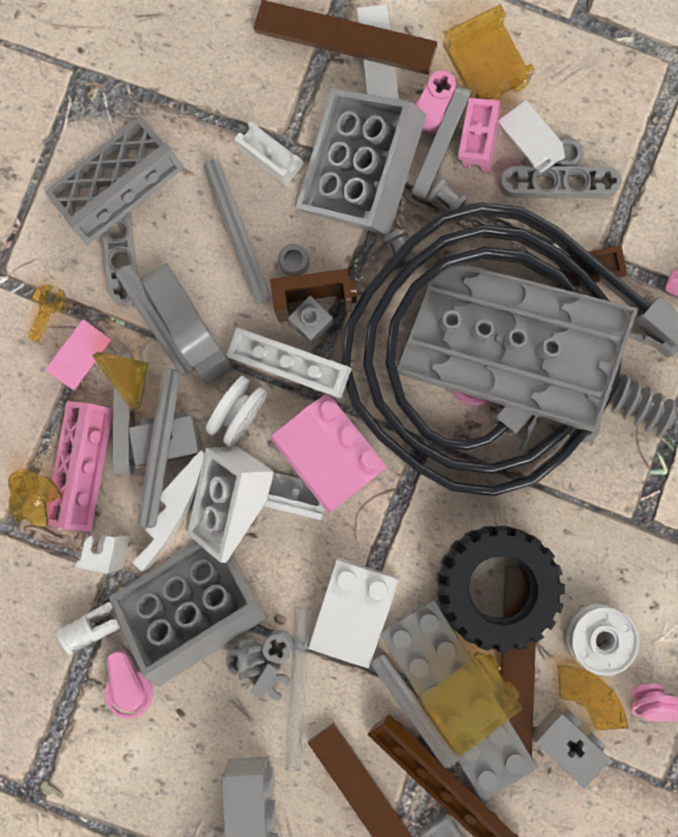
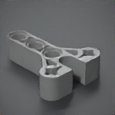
(185, 324)

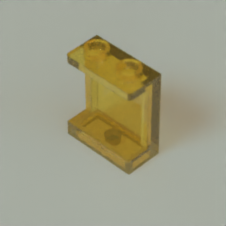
(487, 56)
(471, 703)

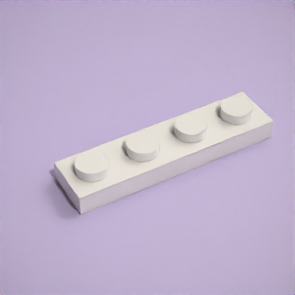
(289, 362)

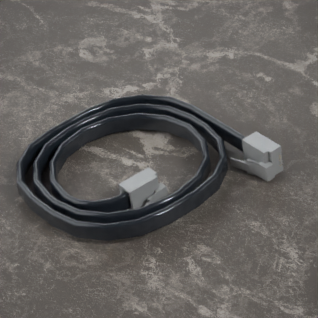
(653, 317)

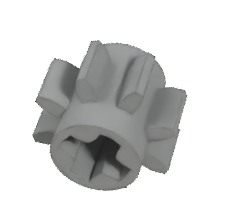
(245, 659)

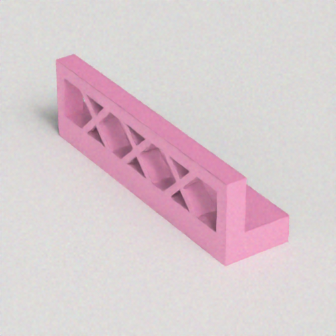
(81, 467)

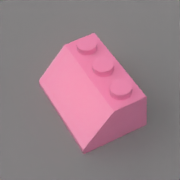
(328, 452)

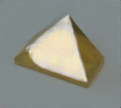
(126, 376)

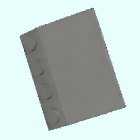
(361, 160)
(185, 612)

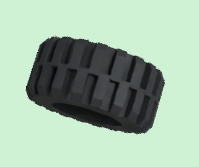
(538, 608)

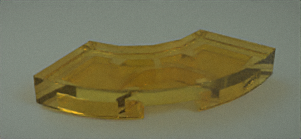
(593, 695)

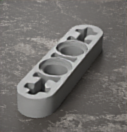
(441, 142)
(560, 187)
(114, 247)
(122, 420)

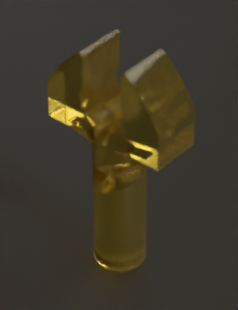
(46, 309)

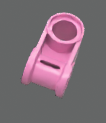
(435, 103)

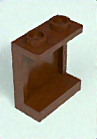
(315, 285)

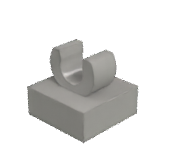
(267, 680)

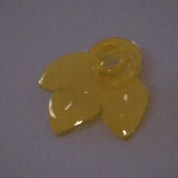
(31, 499)

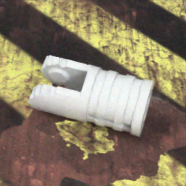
(84, 630)

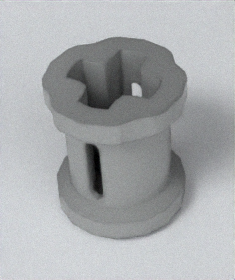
(446, 197)
(395, 241)
(276, 656)

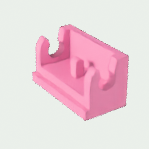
(480, 133)
(76, 354)

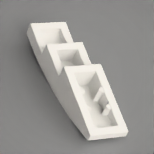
(178, 499)

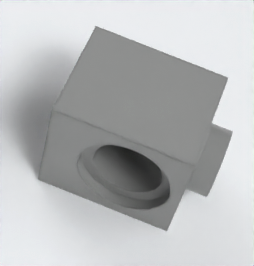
(310, 320)

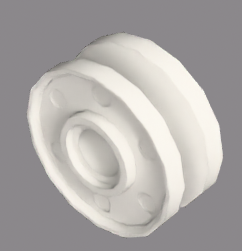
(236, 411)
(621, 641)

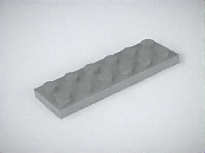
(430, 654)

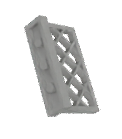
(123, 191)

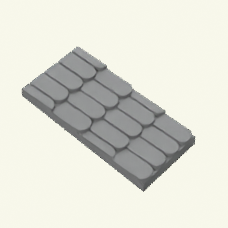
(518, 344)

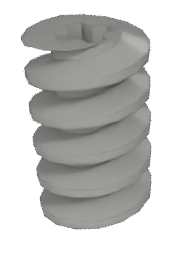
(644, 405)

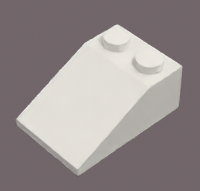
(227, 499)
(353, 612)

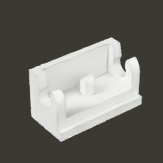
(533, 137)
(268, 154)
(293, 496)
(109, 554)

